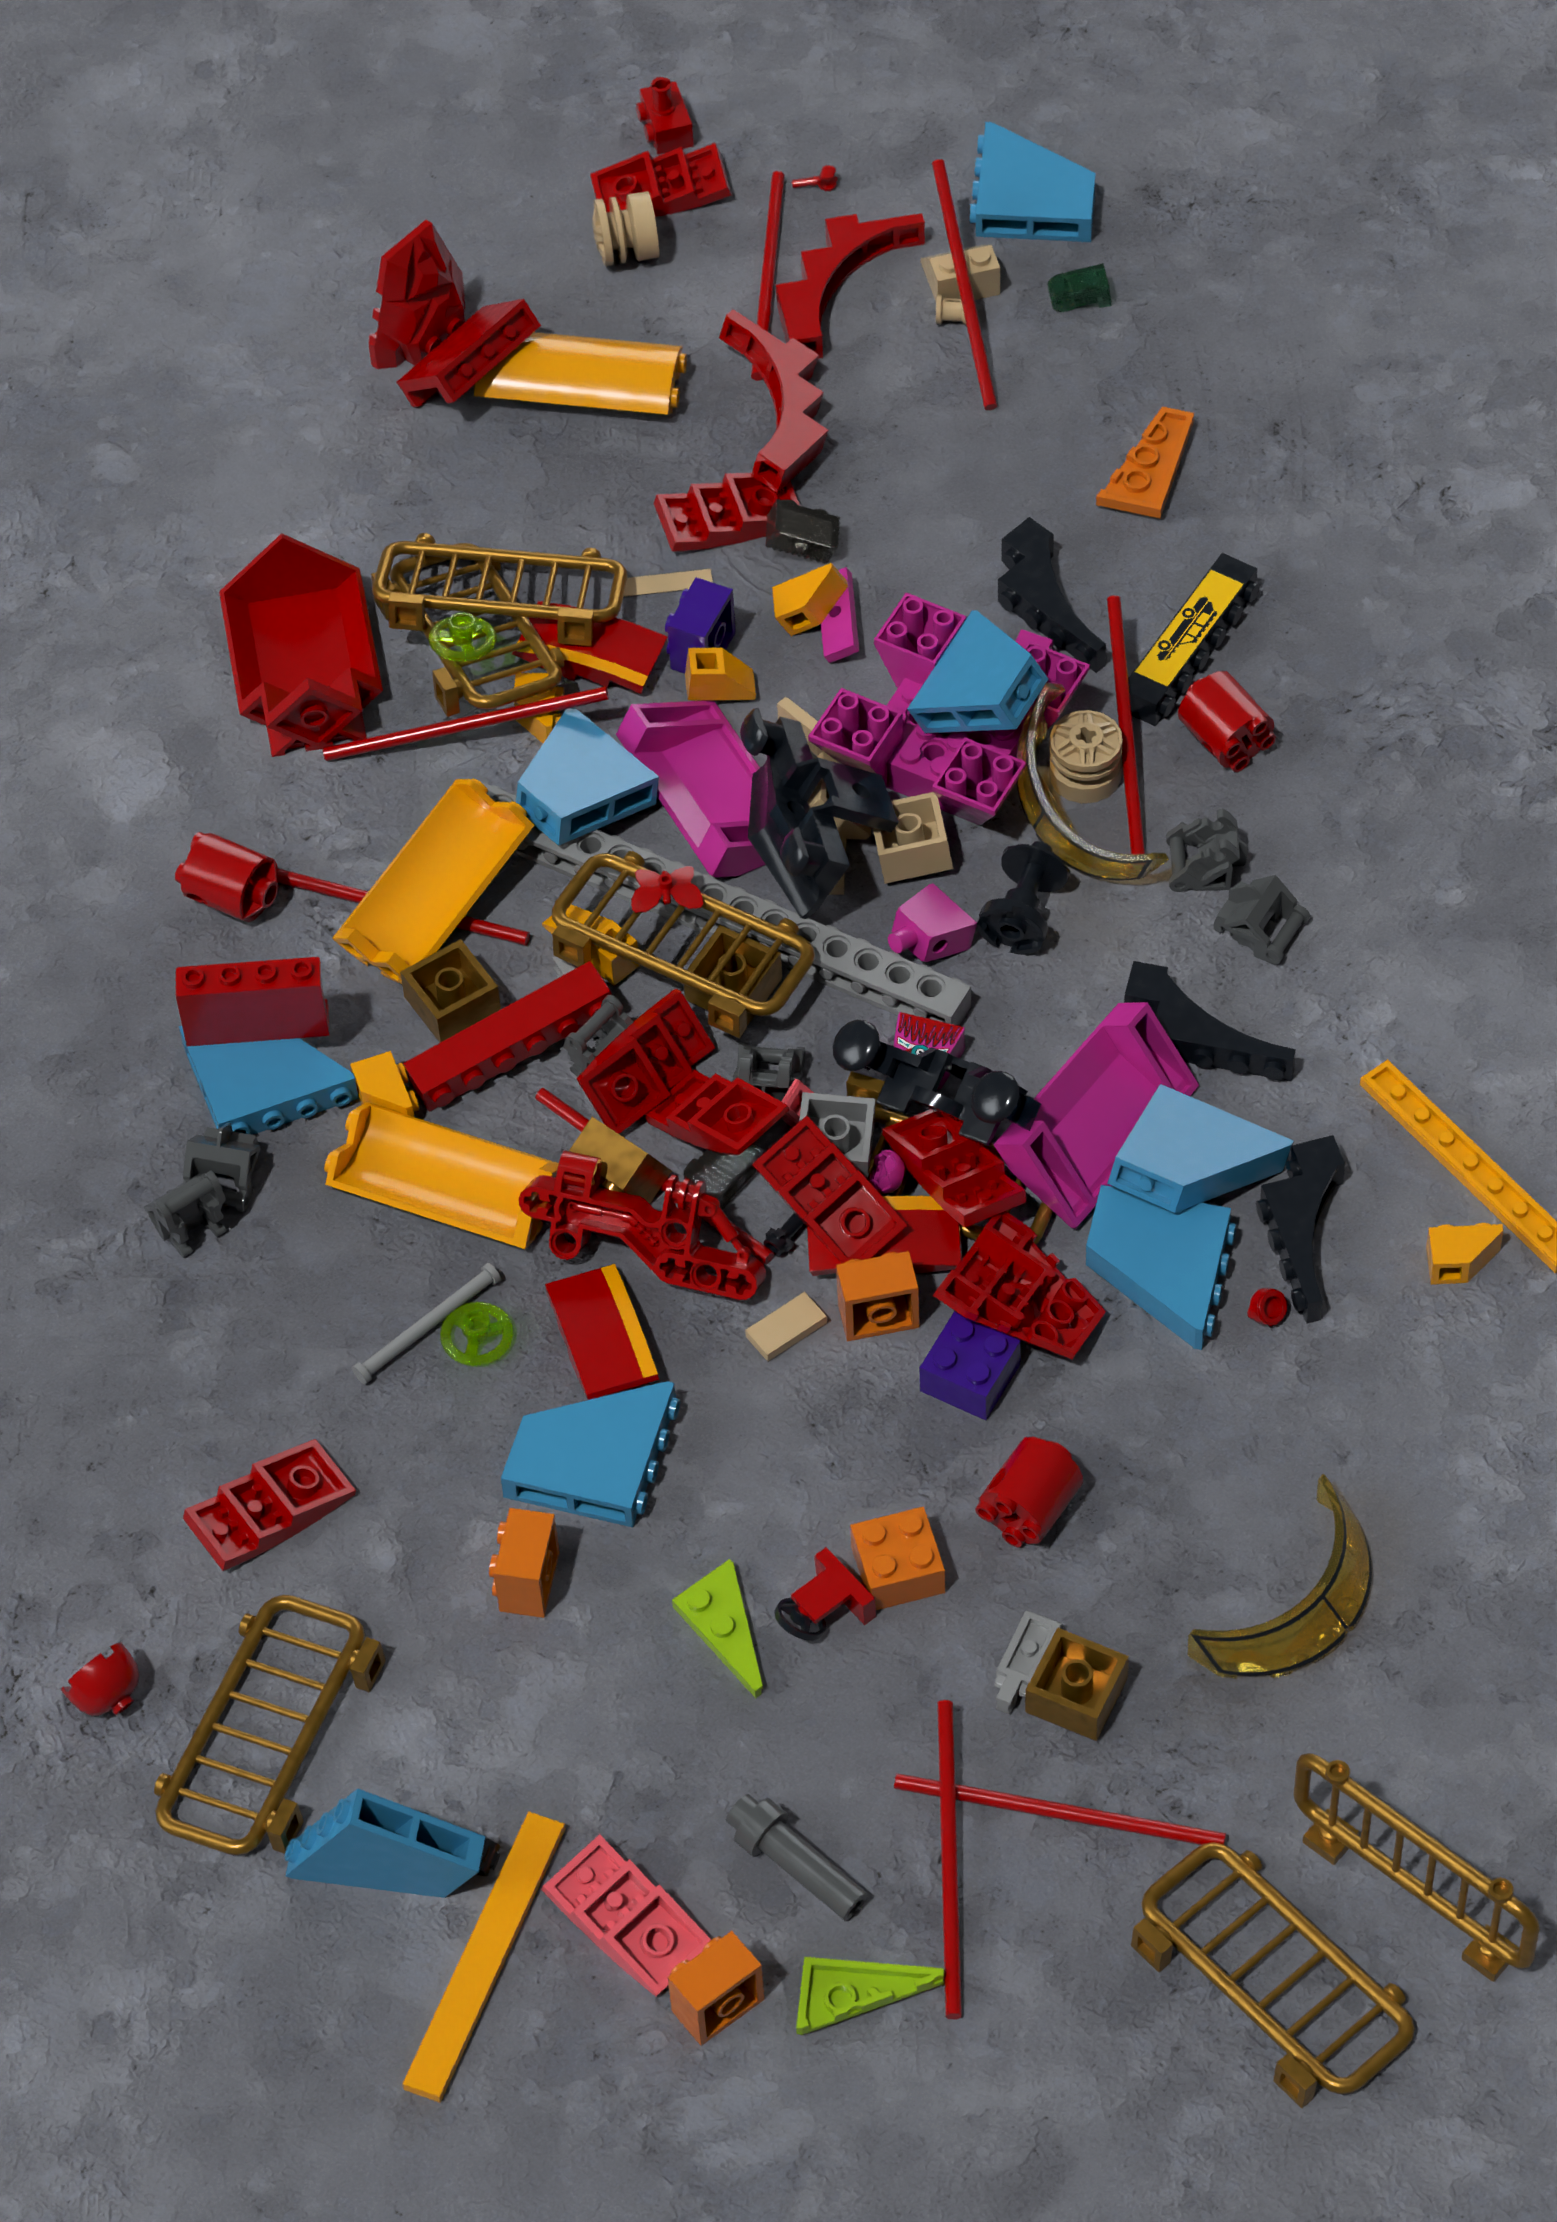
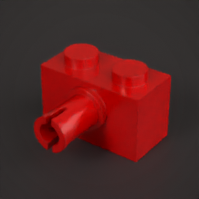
(665, 116)

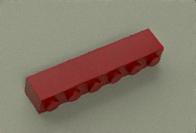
(506, 1037)

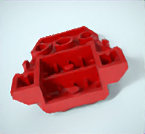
(419, 299)
(1020, 1290)

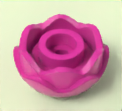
(887, 1172)

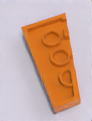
(1150, 467)

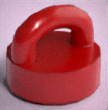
(1267, 1306)

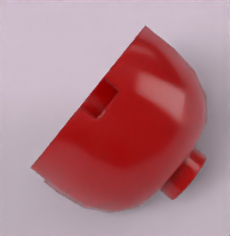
(104, 1683)

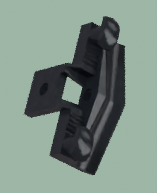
(801, 842)

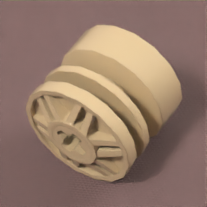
(626, 228)
(1085, 756)

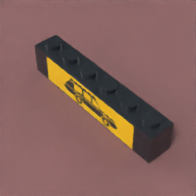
(1191, 637)

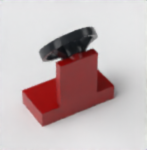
(823, 1595)

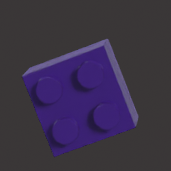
(701, 621)
(970, 1366)

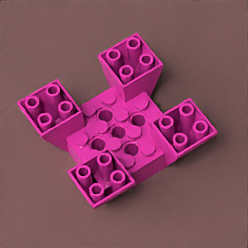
(963, 769)

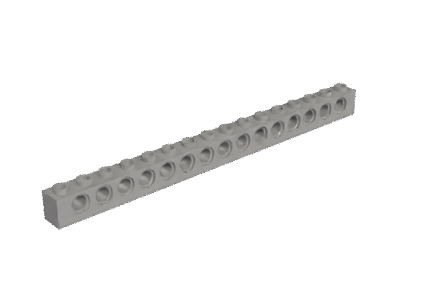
(839, 959)

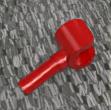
(825, 181)

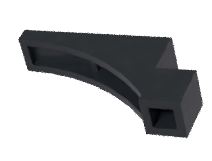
(1034, 595)
(1201, 1036)
(1293, 1212)

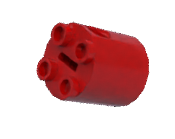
(1226, 720)
(228, 877)
(1030, 1491)

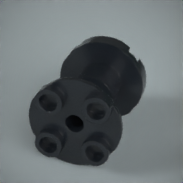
(1016, 917)

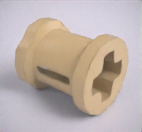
(949, 310)

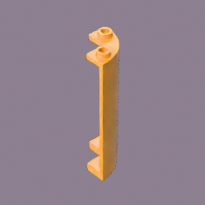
(588, 373)
(434, 879)
(437, 1173)

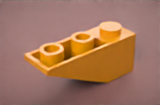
(608, 964)

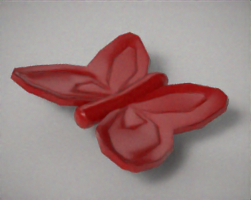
(676, 884)

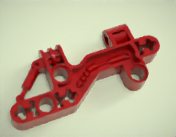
(650, 1233)

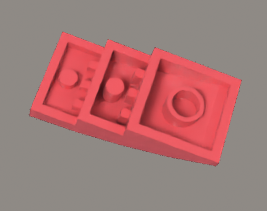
(625, 1914)

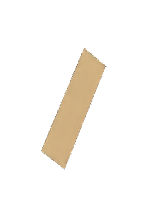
(664, 582)

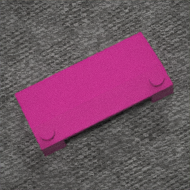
(701, 778)
(1093, 1109)

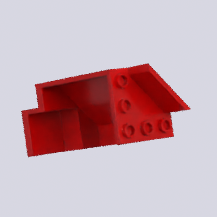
(301, 646)

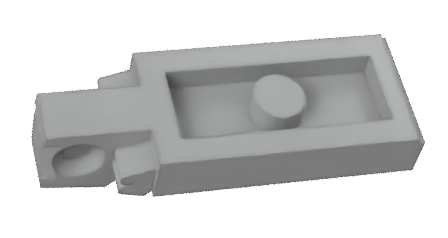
(1022, 1658)

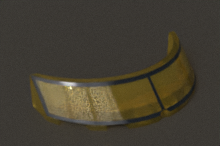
(1050, 821)
(1313, 1625)

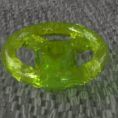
(462, 630)
(472, 1317)

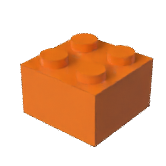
(877, 1295)
(898, 1558)
(525, 1562)
(715, 1987)

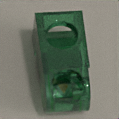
(1079, 288)

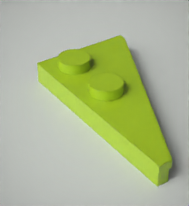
(718, 1617)
(845, 1988)

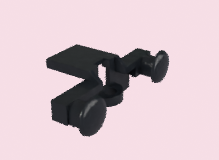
(981, 1100)

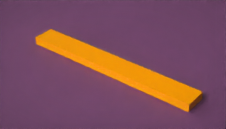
(1464, 1160)
(483, 1957)

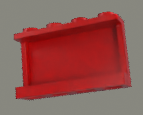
(469, 352)
(252, 1001)

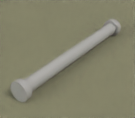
(364, 1371)

